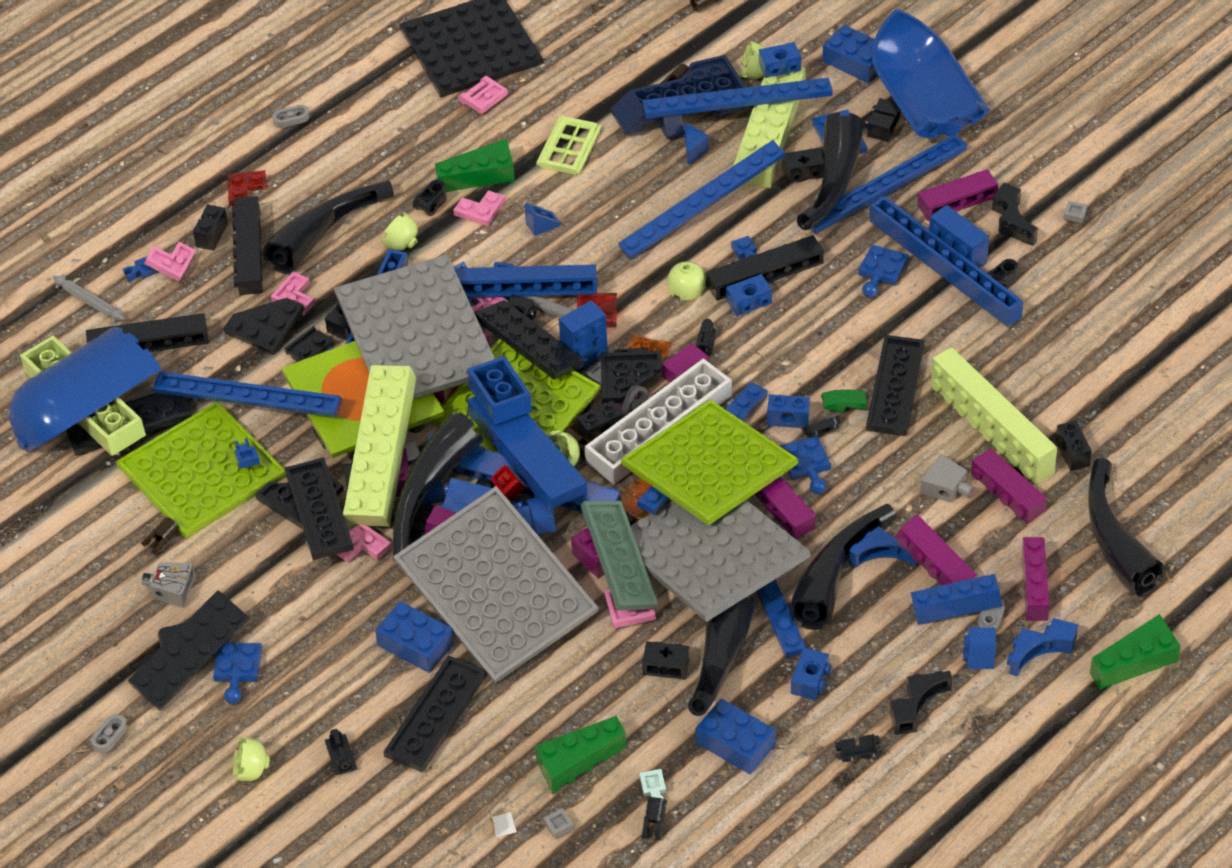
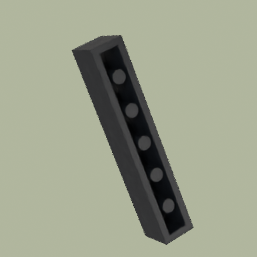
(248, 246)
(771, 264)
(163, 333)

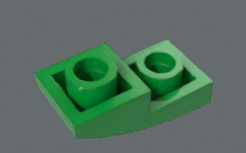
(839, 399)

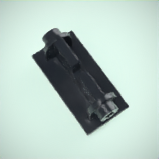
(849, 750)
(340, 752)

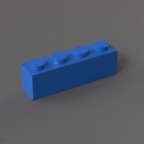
(956, 599)

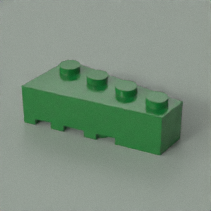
(477, 167)
(1136, 654)
(579, 751)

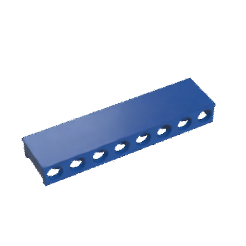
(532, 456)

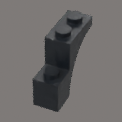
(1011, 221)
(919, 690)

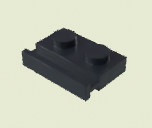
(309, 345)

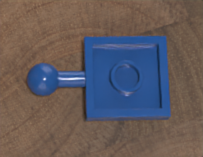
(883, 266)
(811, 461)
(237, 664)

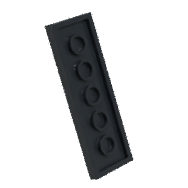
(529, 339)
(895, 385)
(154, 410)
(318, 508)
(188, 650)
(435, 714)

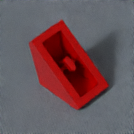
(507, 483)

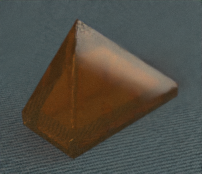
(654, 344)

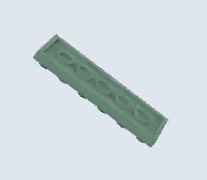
(619, 555)

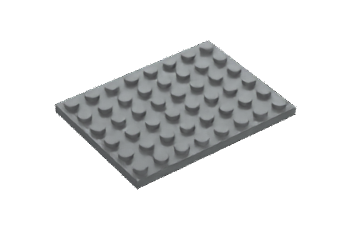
(416, 321)
(717, 562)
(495, 584)

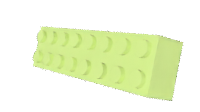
(767, 124)
(993, 416)
(112, 425)
(380, 446)

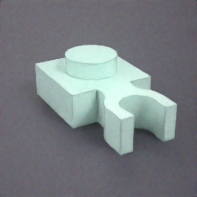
(653, 783)

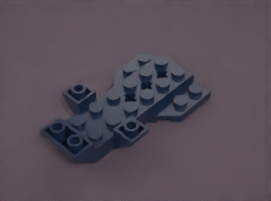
(701, 77)

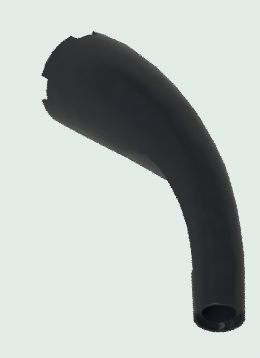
(840, 154)
(298, 237)
(439, 456)
(1123, 552)
(818, 587)
(722, 644)

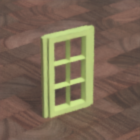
(581, 156)

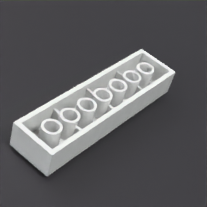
(654, 416)

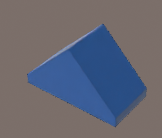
(696, 143)
(540, 219)

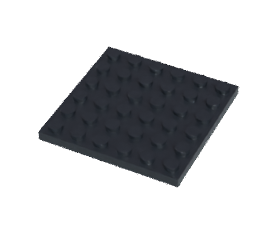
(470, 43)

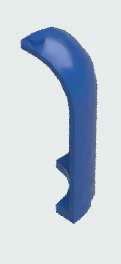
(925, 77)
(78, 386)

